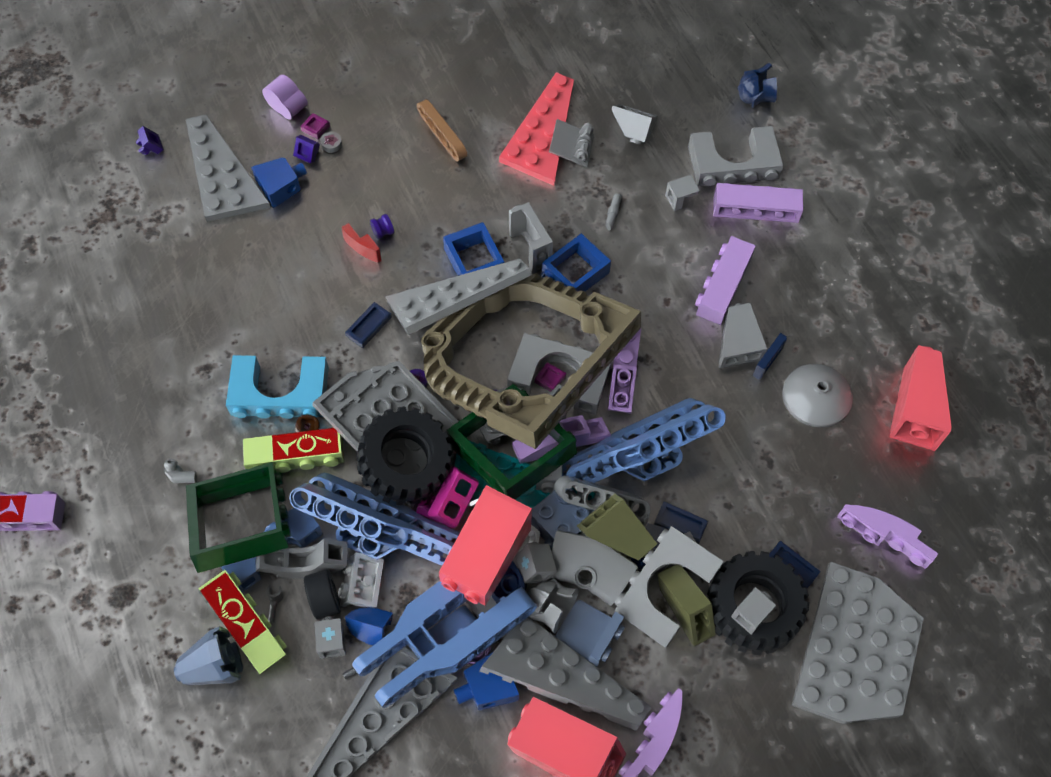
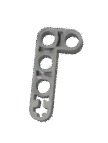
(602, 493)

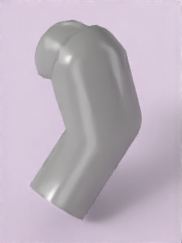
(176, 474)

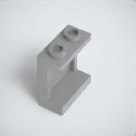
(526, 223)

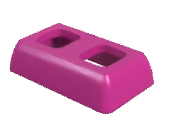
(448, 493)

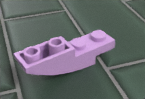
(624, 377)
(585, 432)
(880, 526)
(661, 731)

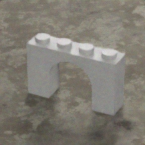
(713, 169)
(536, 352)
(637, 604)

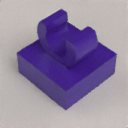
(149, 141)
(306, 149)

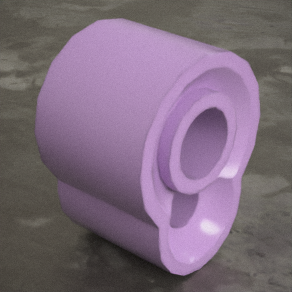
(284, 97)

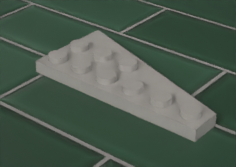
(437, 300)

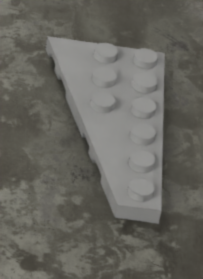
(222, 179)
(558, 672)
(368, 725)

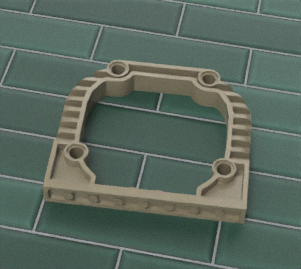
(535, 416)

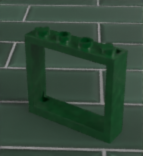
(493, 476)
(229, 486)

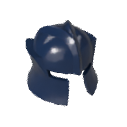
(756, 88)

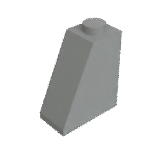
(741, 337)

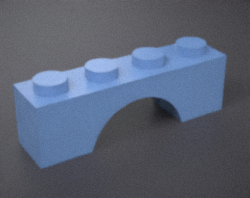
(303, 532)

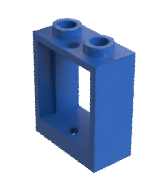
(467, 238)
(590, 253)

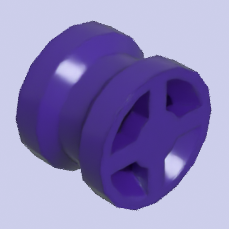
(382, 226)

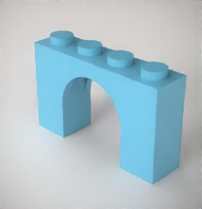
(246, 400)

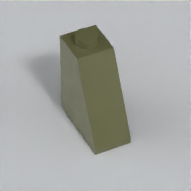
(618, 528)
(687, 603)

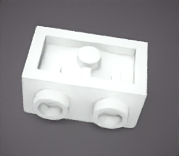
(361, 581)

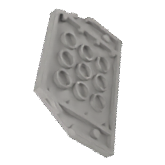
(365, 394)
(858, 650)

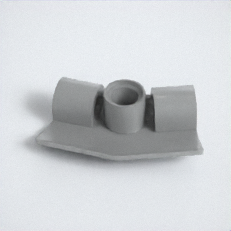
(608, 567)

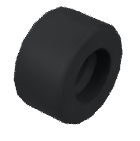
(322, 594)

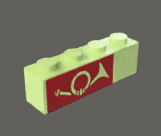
(295, 450)
(242, 621)

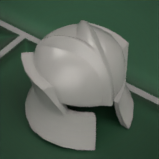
(552, 603)

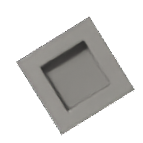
(680, 189)

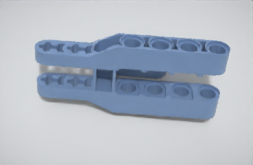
(628, 455)
(392, 530)
(445, 645)

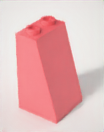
(922, 401)
(486, 546)
(564, 743)

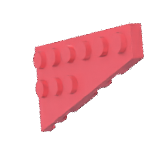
(531, 142)

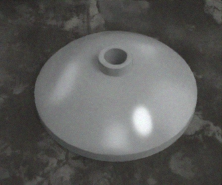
(812, 404)

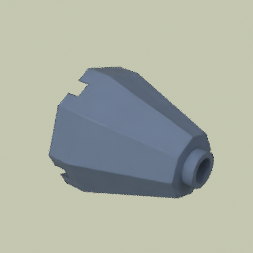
(210, 660)

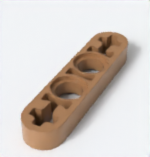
(442, 130)

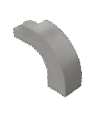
(299, 562)

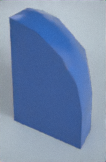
(368, 624)

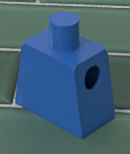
(278, 179)
(485, 689)

